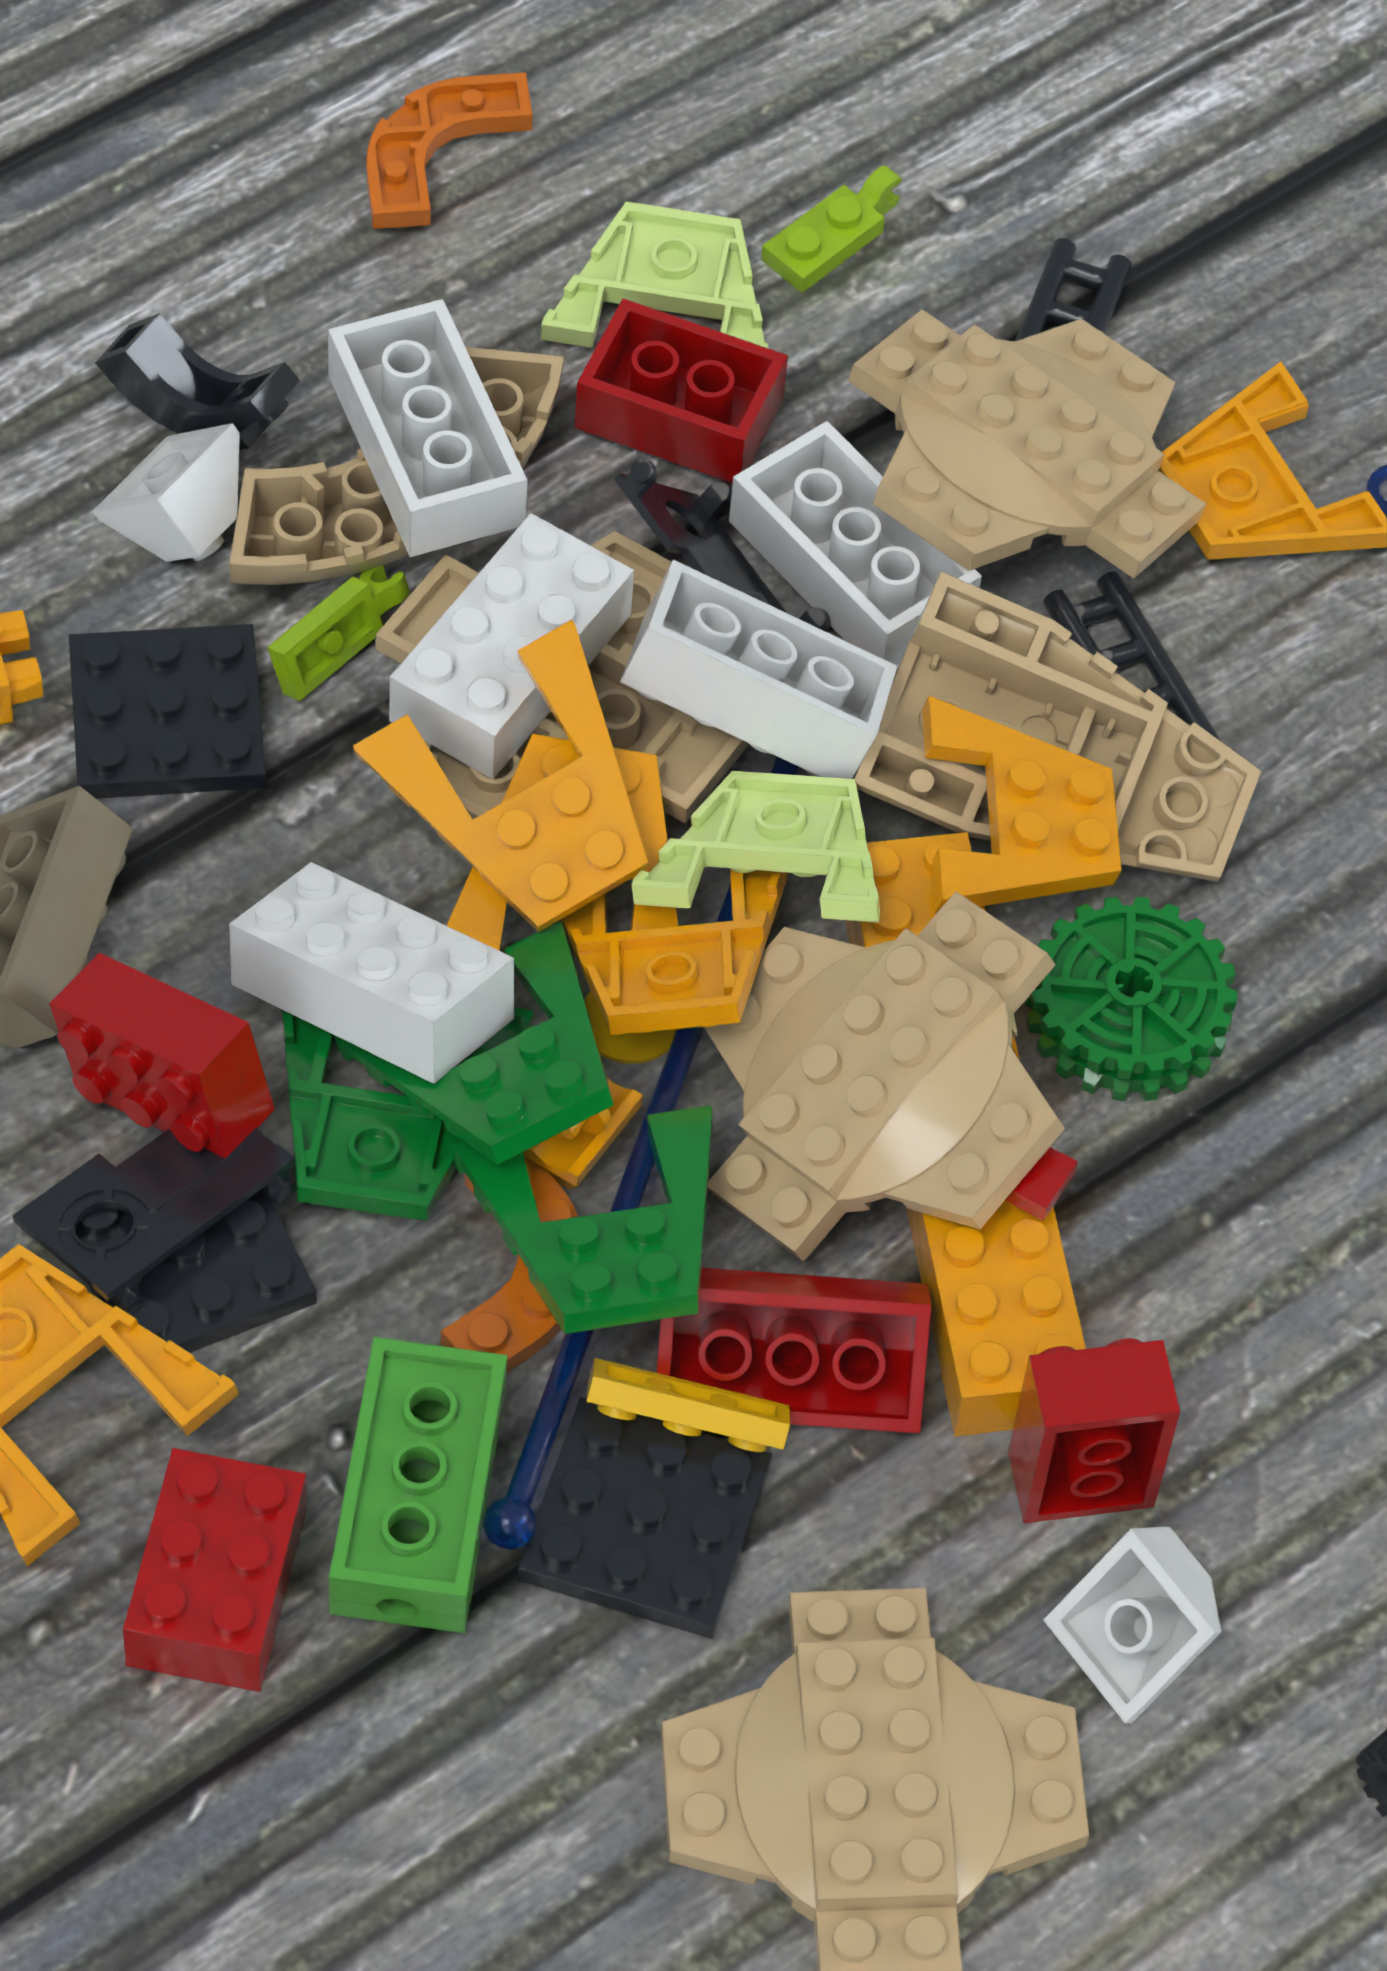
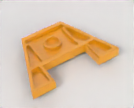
(1250, 490)
(1045, 808)

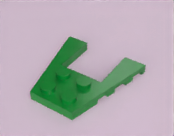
(526, 1084)
(364, 1144)
(612, 1263)

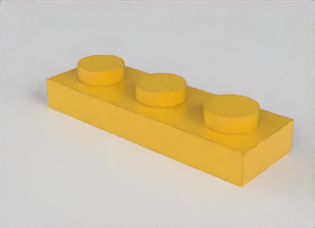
(688, 1406)

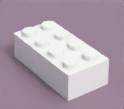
(427, 427)
(819, 529)
(465, 673)
(759, 674)
(372, 972)

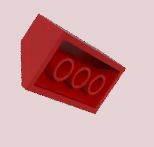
(818, 1343)

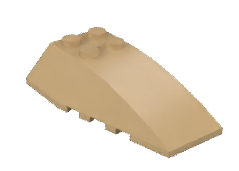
(1173, 782)

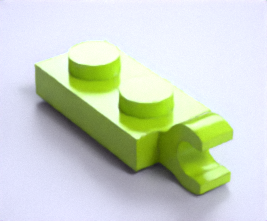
(832, 230)
(334, 631)

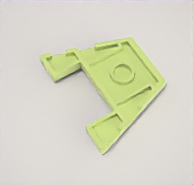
(666, 263)
(775, 826)

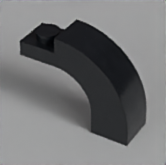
(187, 392)

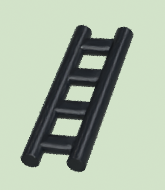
(1062, 268)
(1141, 646)

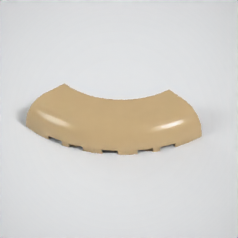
(334, 520)

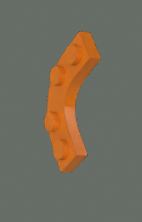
(427, 122)
(516, 1317)

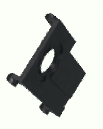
(713, 552)
(168, 1196)

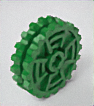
(1132, 999)

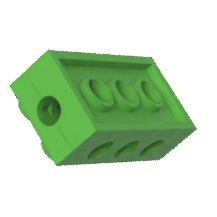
(418, 1485)

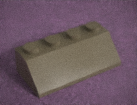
(53, 897)

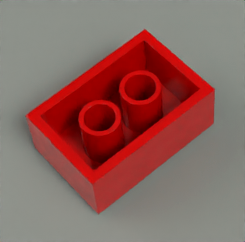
(680, 391)
(161, 1056)
(1093, 1430)
(215, 1570)

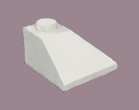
(179, 495)
(1138, 1618)

